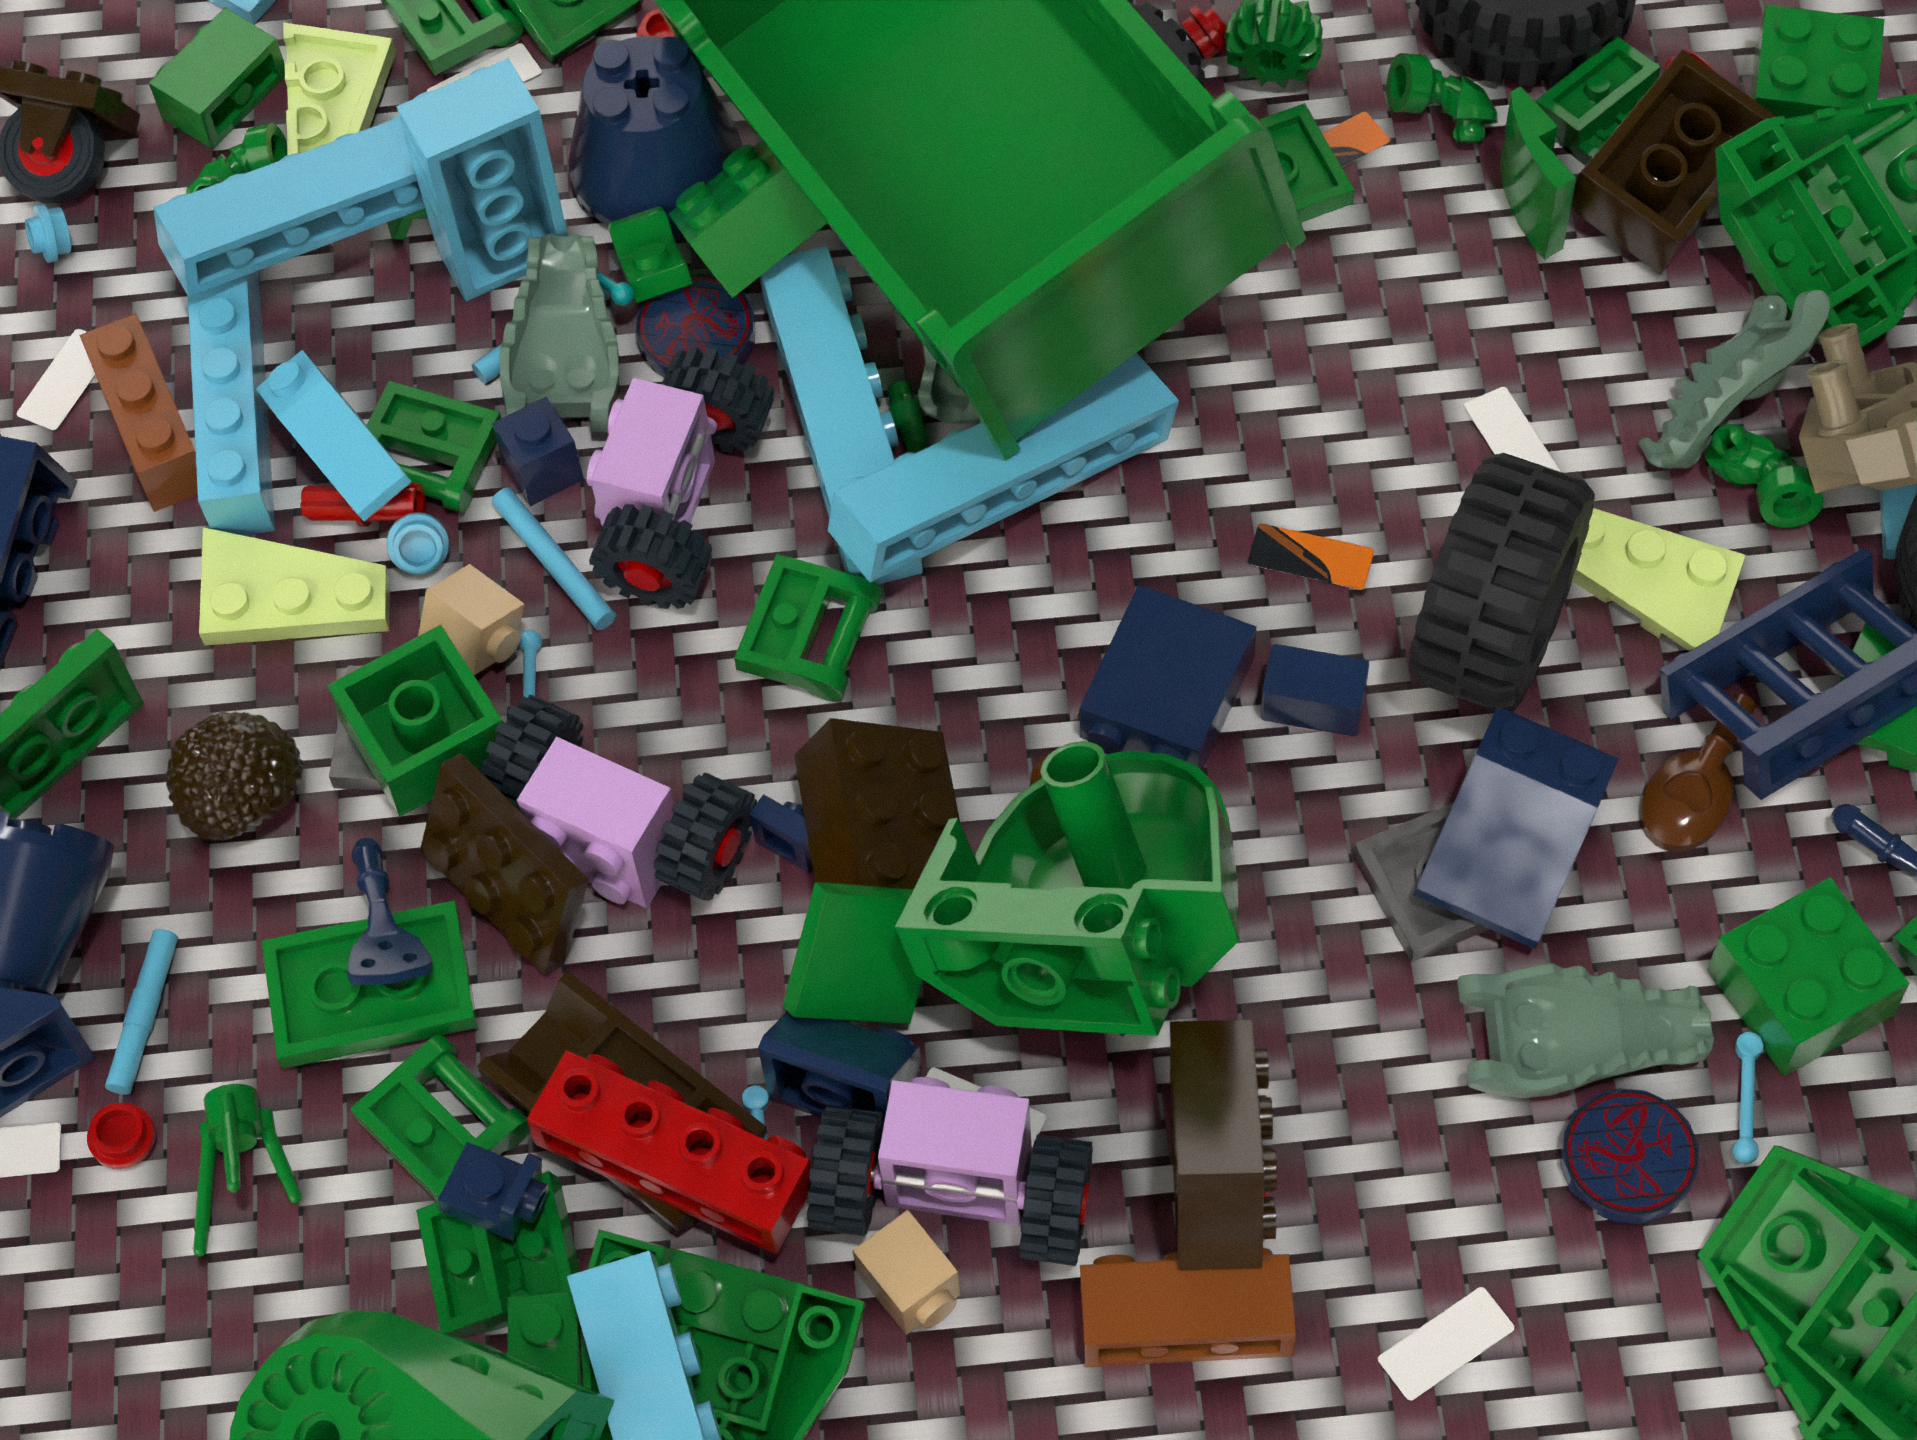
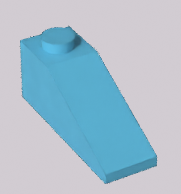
(333, 435)

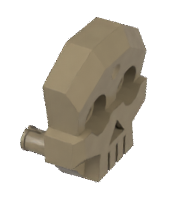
(1859, 420)

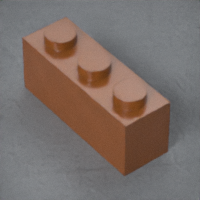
(143, 411)
(1174, 1316)

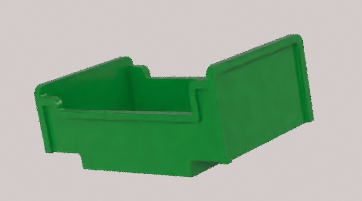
(1006, 174)

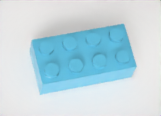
(483, 175)

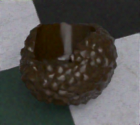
(232, 774)

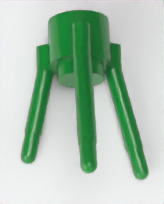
(232, 1128)

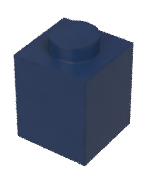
(538, 451)

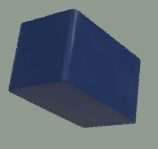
(1314, 690)

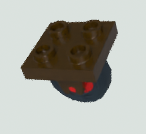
(54, 138)

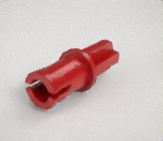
(327, 504)

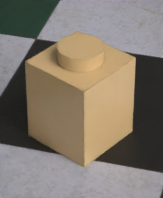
(476, 615)
(908, 1274)

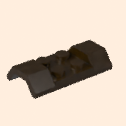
(589, 1025)

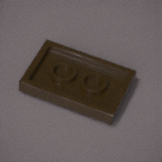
(503, 864)

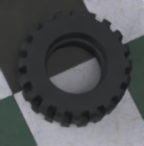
(1524, 37)
(1501, 581)

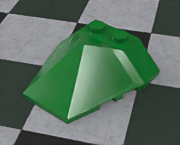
(1829, 209)
(1827, 1291)

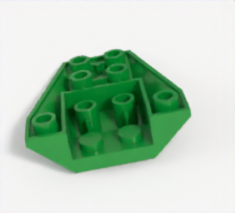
(763, 1341)

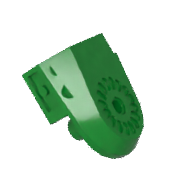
(1082, 897)
(406, 1381)

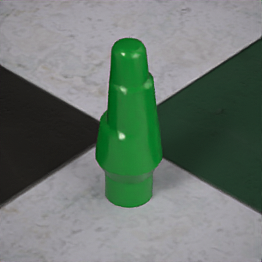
(907, 416)

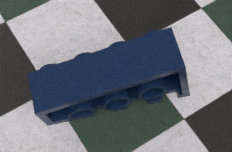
(28, 495)

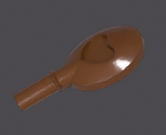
(1691, 792)

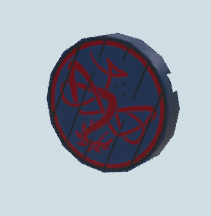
(695, 317)
(1629, 1155)

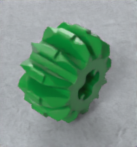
(1273, 40)

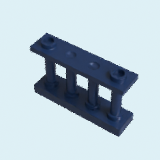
(1821, 721)

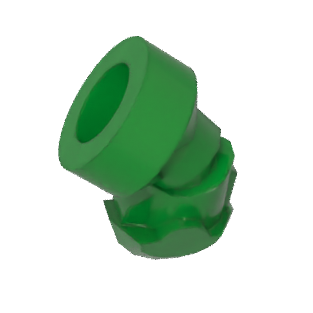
(1415, 84)
(259, 148)
(1783, 487)

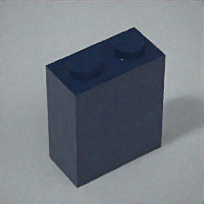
(1167, 679)

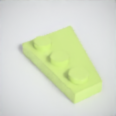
(332, 83)
(1659, 576)
(286, 592)

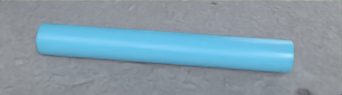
(553, 559)

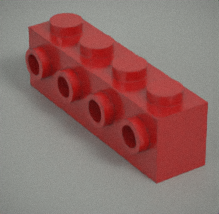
(672, 1149)

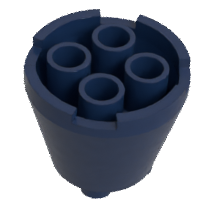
(646, 129)
(45, 898)

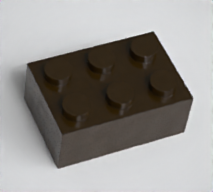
(1659, 165)
(874, 801)
(1219, 1146)

